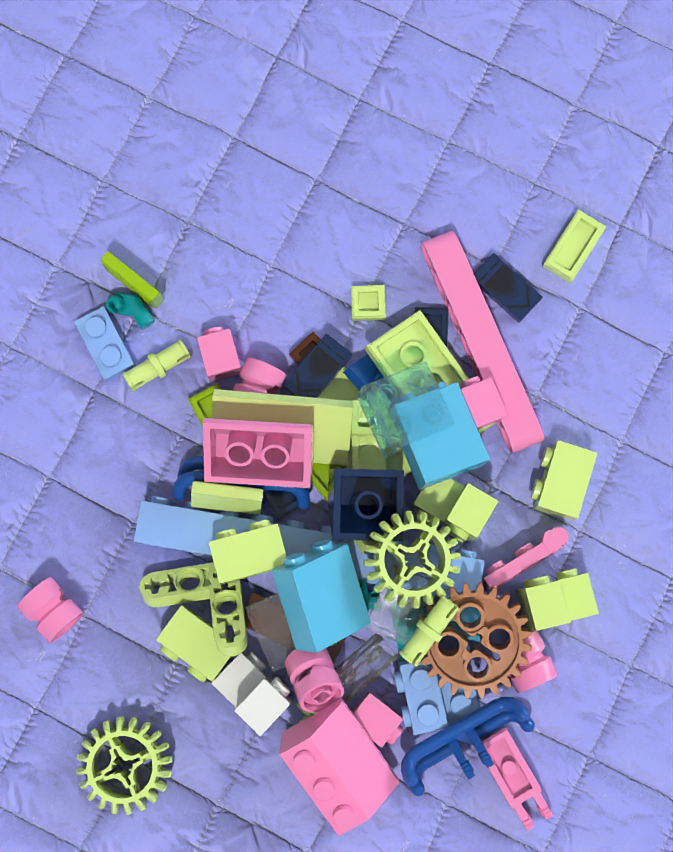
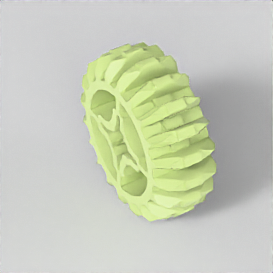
(419, 545)
(130, 780)

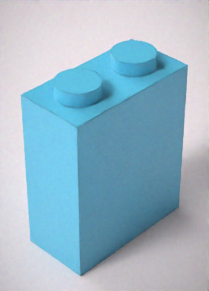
(450, 450)
(321, 596)

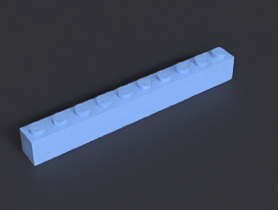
(193, 528)

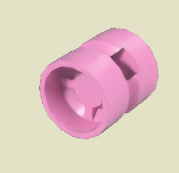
(260, 378)
(50, 610)
(539, 669)
(314, 679)

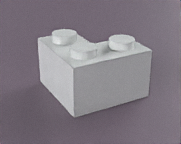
(253, 692)

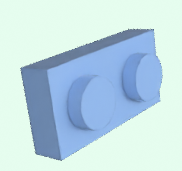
(104, 344)

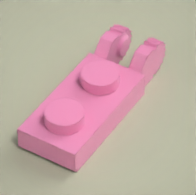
(526, 558)
(514, 776)

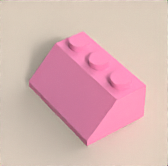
(258, 453)
(338, 766)

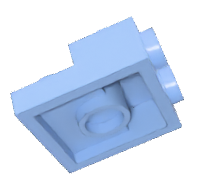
(427, 704)

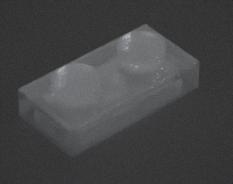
(365, 665)

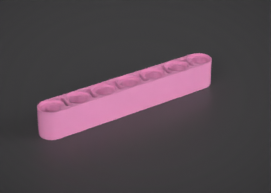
(481, 338)

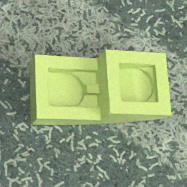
(365, 449)

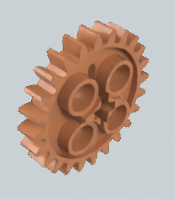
(493, 615)

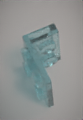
(404, 408)

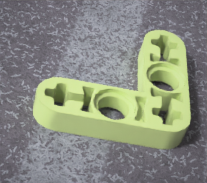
(207, 589)

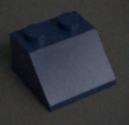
(362, 500)

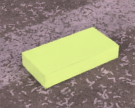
(574, 246)
(226, 497)

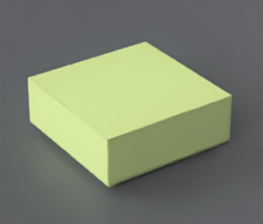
(368, 302)

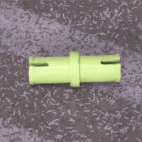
(156, 365)
(429, 630)

